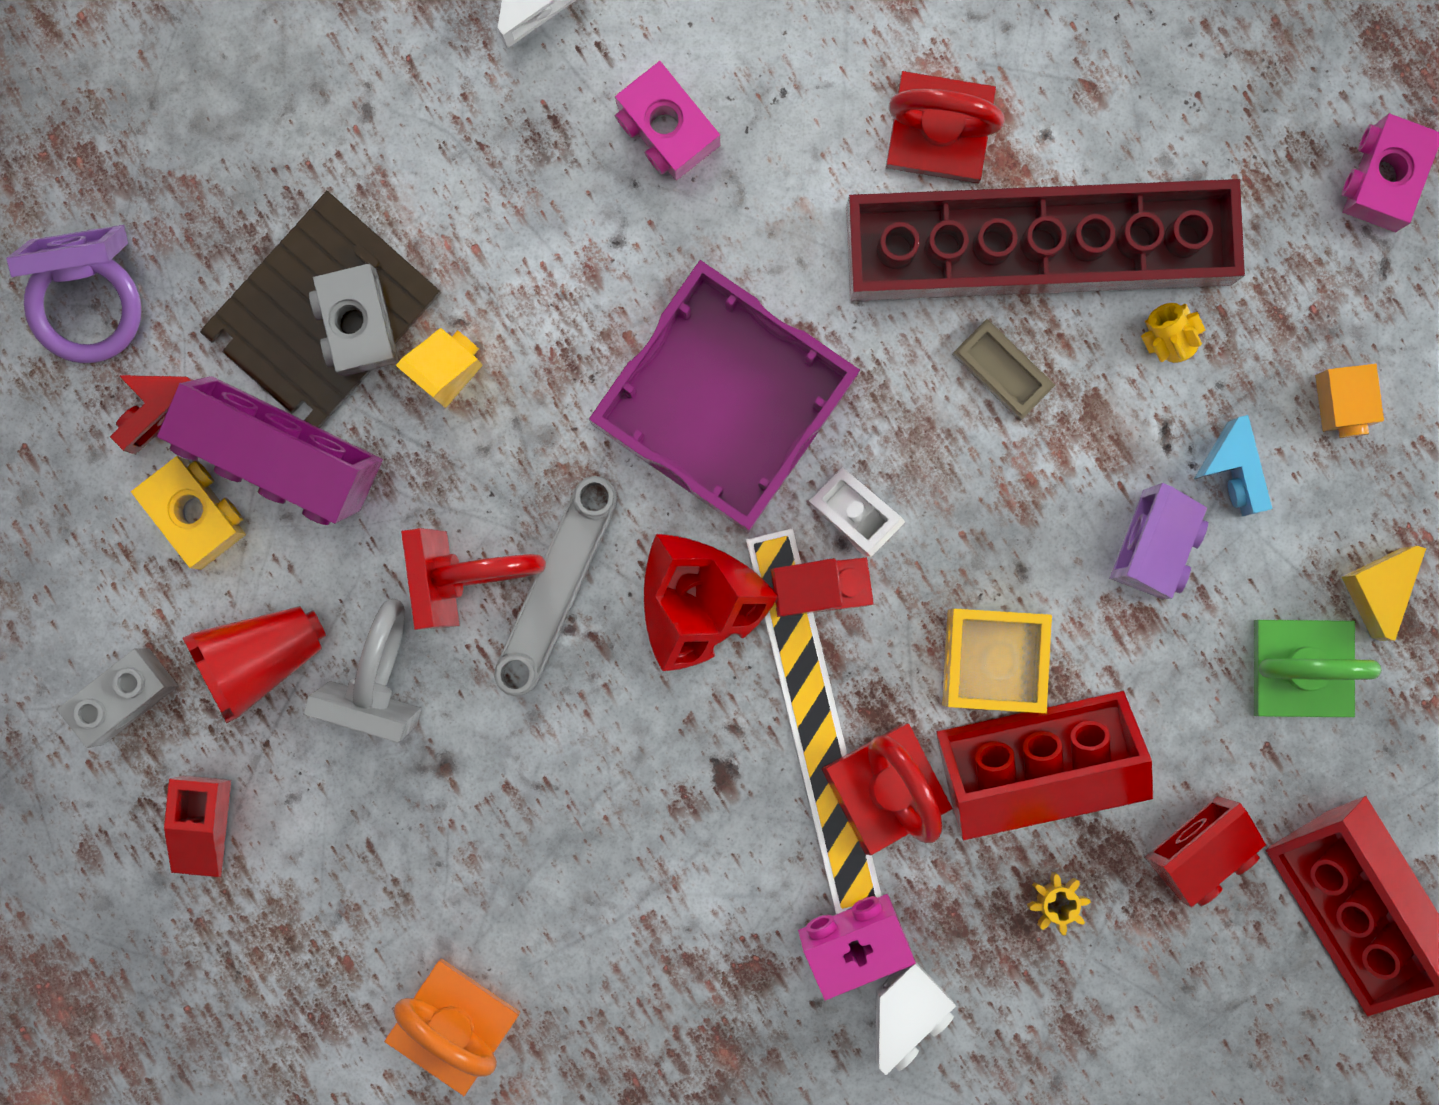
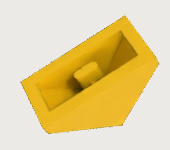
(1384, 589)

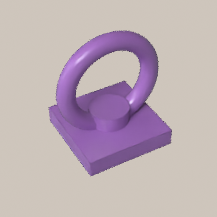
(73, 258)

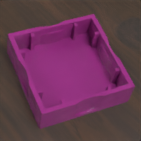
(724, 396)

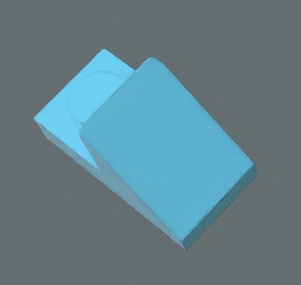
(1238, 453)

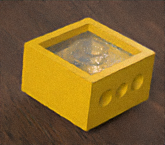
(997, 660)

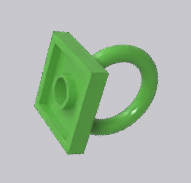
(1307, 668)

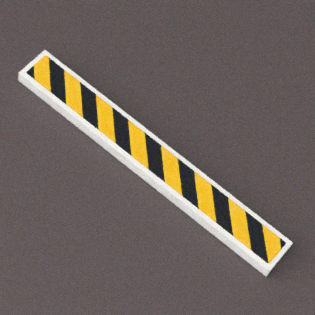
(813, 727)

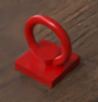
(942, 126)
(439, 577)
(889, 791)

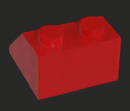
(1207, 851)

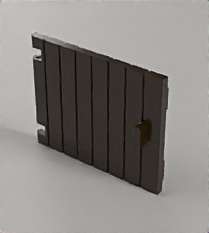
(273, 317)

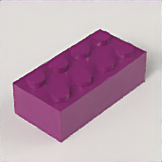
(269, 449)

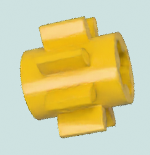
(1173, 332)
(1069, 912)

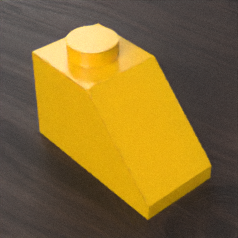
(442, 365)

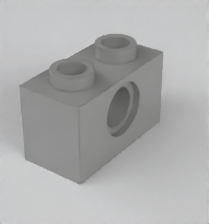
(353, 290)
(117, 697)

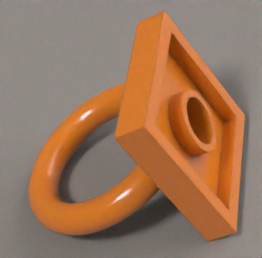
(452, 1027)

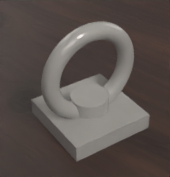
(367, 700)

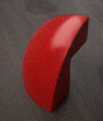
(698, 600)

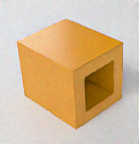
(1349, 399)

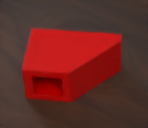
(196, 824)

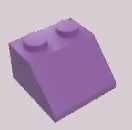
(1160, 542)

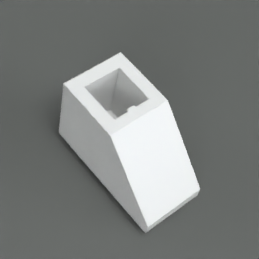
(906, 1012)

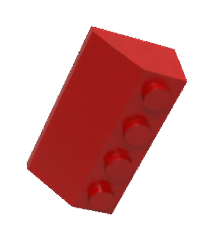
(1045, 765)
(1363, 905)

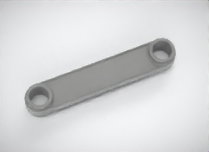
(556, 586)

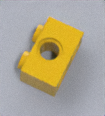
(164, 499)

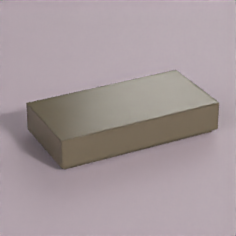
(1003, 369)

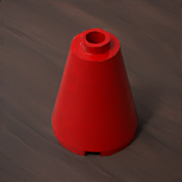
(253, 656)

